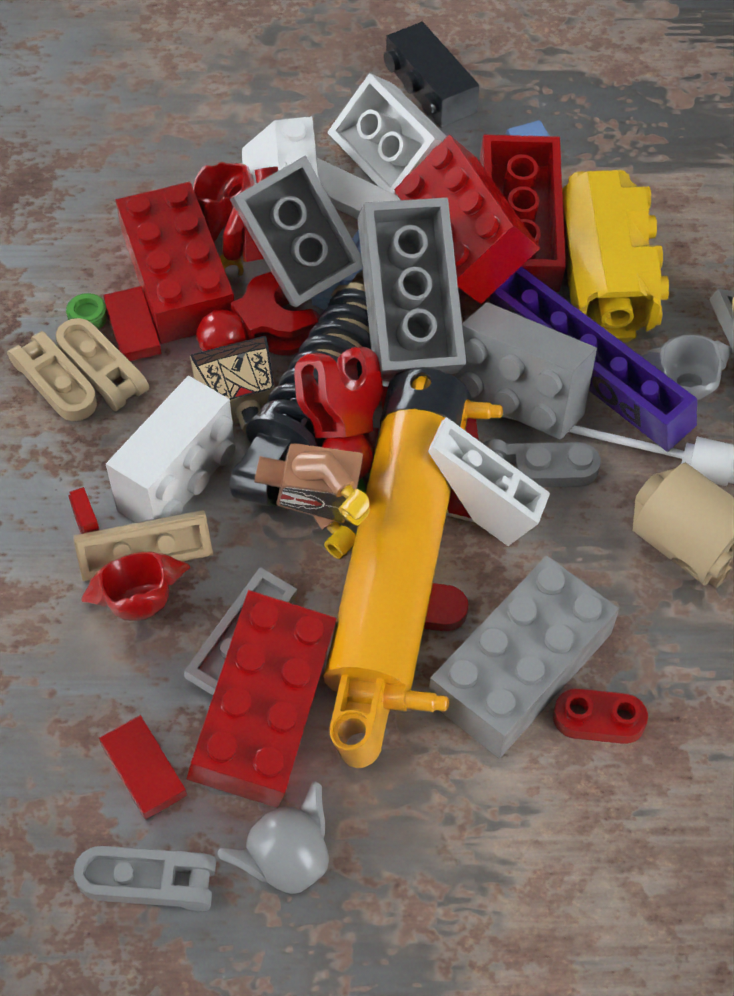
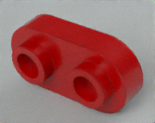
(601, 716)

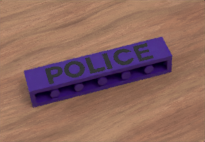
(619, 374)

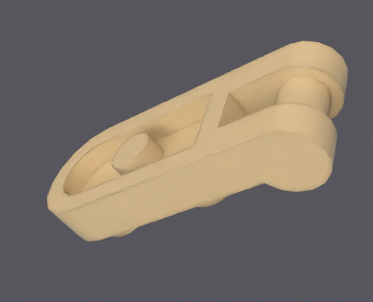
(100, 362)
(55, 377)

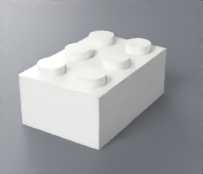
(172, 453)

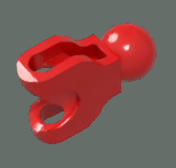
(258, 315)
(340, 402)

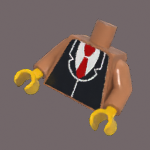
(321, 485)

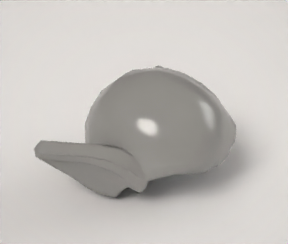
(691, 362)
(286, 846)

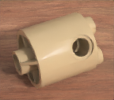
(688, 522)

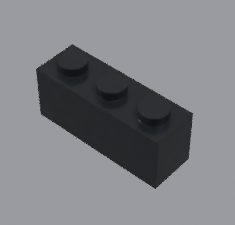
(431, 74)

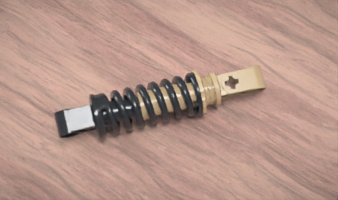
(281, 419)

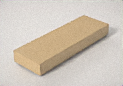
(178, 536)

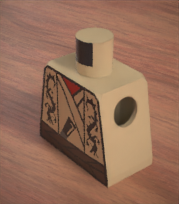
(240, 374)

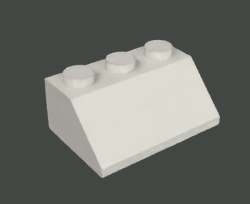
(385, 132)
(281, 145)

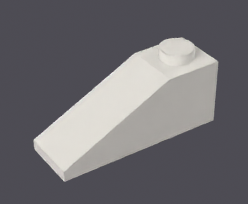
(487, 485)

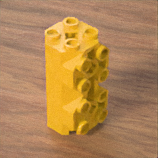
(609, 255)

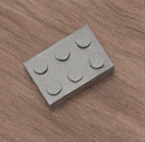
(298, 231)
(526, 369)

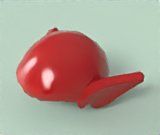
(215, 188)
(135, 584)

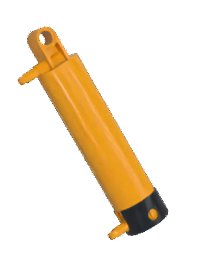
(394, 563)

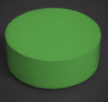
(88, 307)

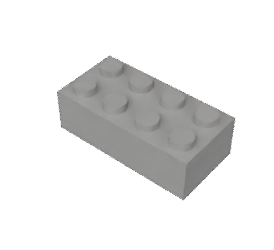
(411, 285)
(523, 655)

